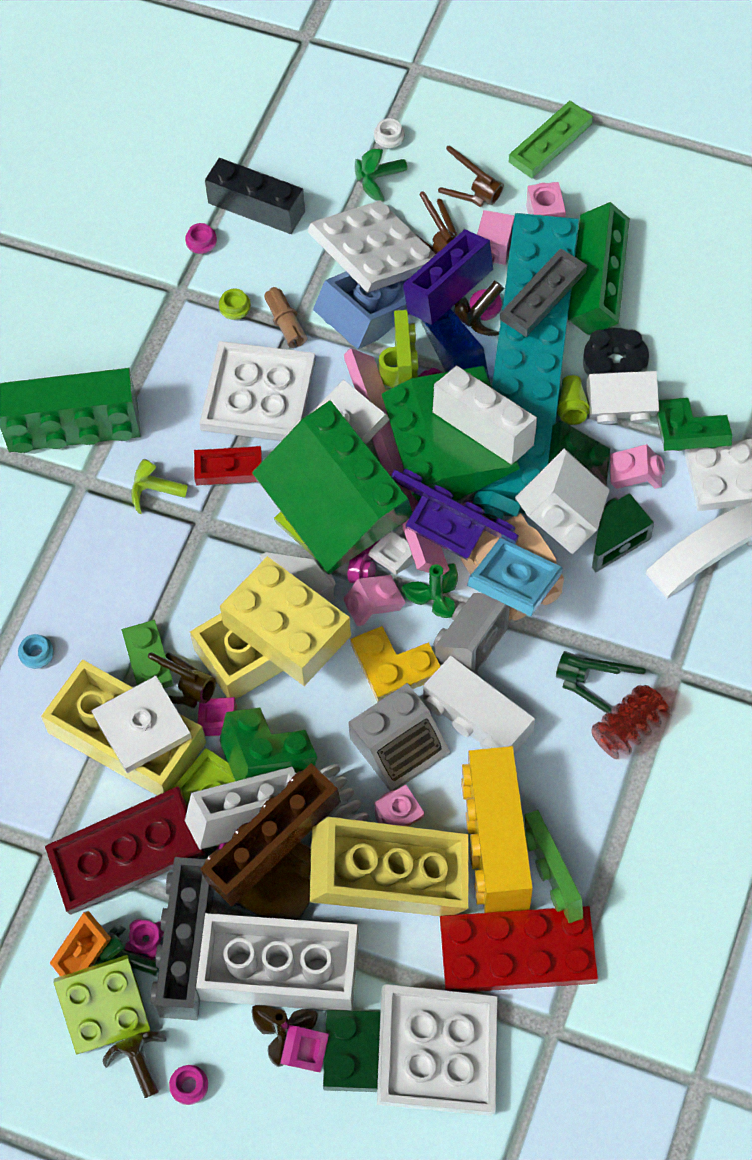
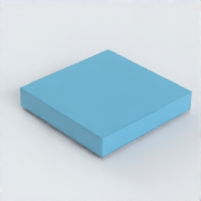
(515, 576)

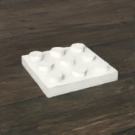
(372, 245)
(257, 390)
(437, 1050)

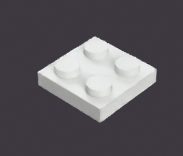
(721, 475)

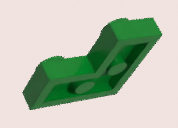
(683, 431)

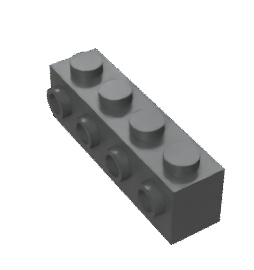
(183, 927)

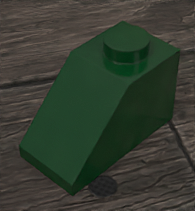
(620, 530)

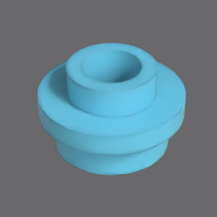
(32, 643)

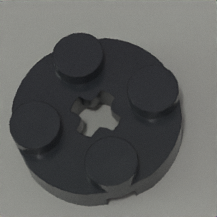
(615, 341)

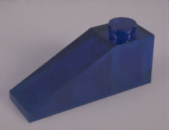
(454, 343)

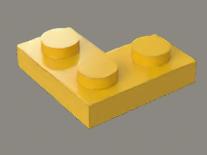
(390, 671)

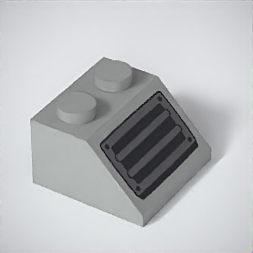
(398, 737)

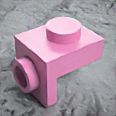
(635, 467)
(373, 596)
(398, 808)

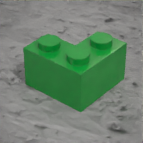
(255, 751)

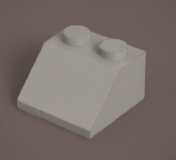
(474, 632)

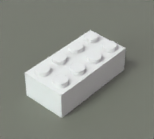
(278, 962)

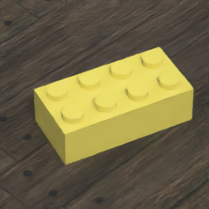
(72, 722)
(389, 867)

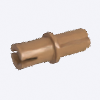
(285, 317)

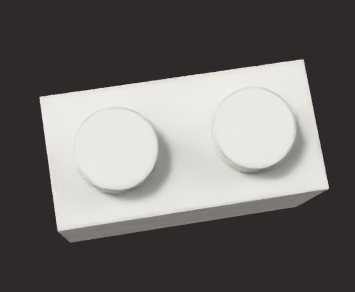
(622, 396)

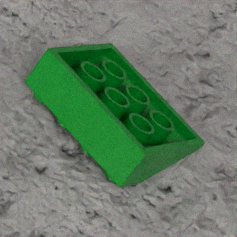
(436, 447)
(332, 488)

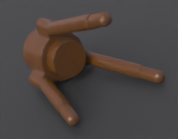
(486, 187)
(445, 234)

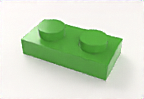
(140, 641)

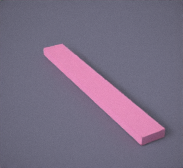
(368, 382)

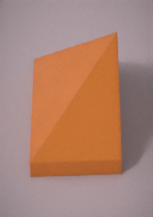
(81, 946)

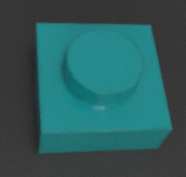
(496, 505)

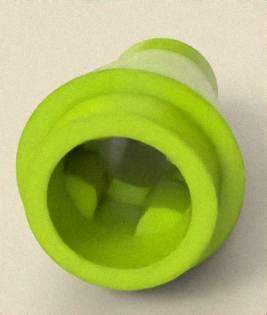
(572, 402)

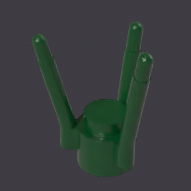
(576, 668)

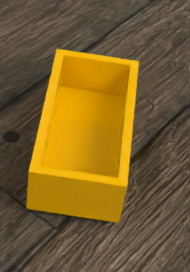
(496, 830)

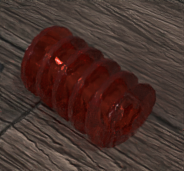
(630, 718)

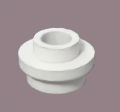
(389, 133)

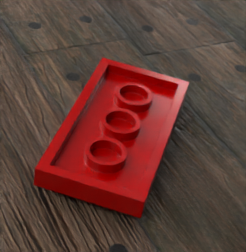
(517, 950)

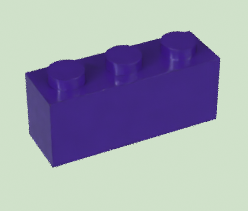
(448, 276)

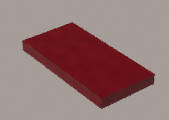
(122, 850)

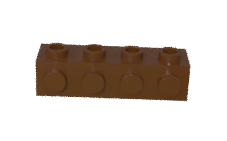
(270, 834)

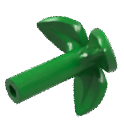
(370, 169)
(438, 585)

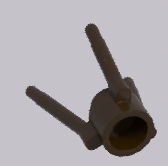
(193, 683)

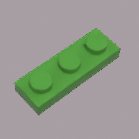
(550, 139)
(552, 867)

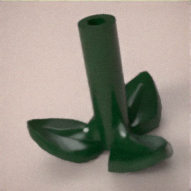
(115, 950)

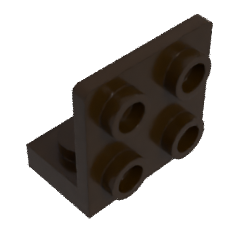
(284, 889)

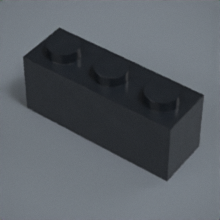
(255, 195)

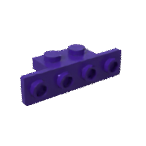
(447, 521)

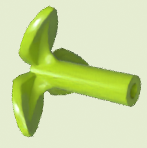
(144, 480)

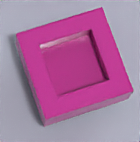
(212, 714)
(304, 1048)

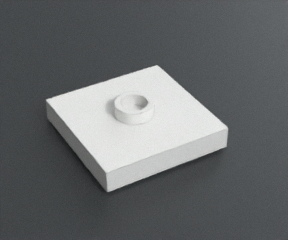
(357, 410)
(141, 724)

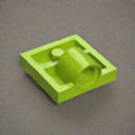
(402, 355)
(101, 1004)

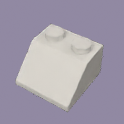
(565, 501)

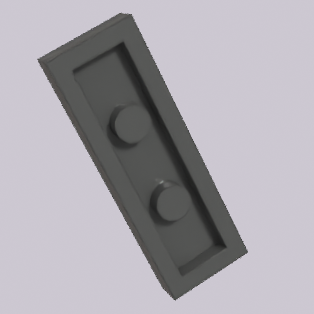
(543, 292)

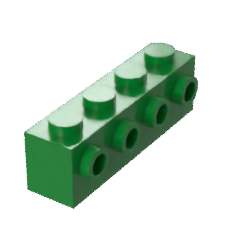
(603, 247)

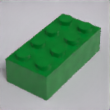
(69, 410)

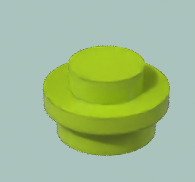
(234, 304)

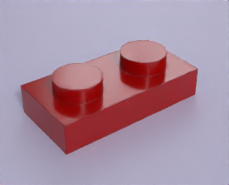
(226, 465)

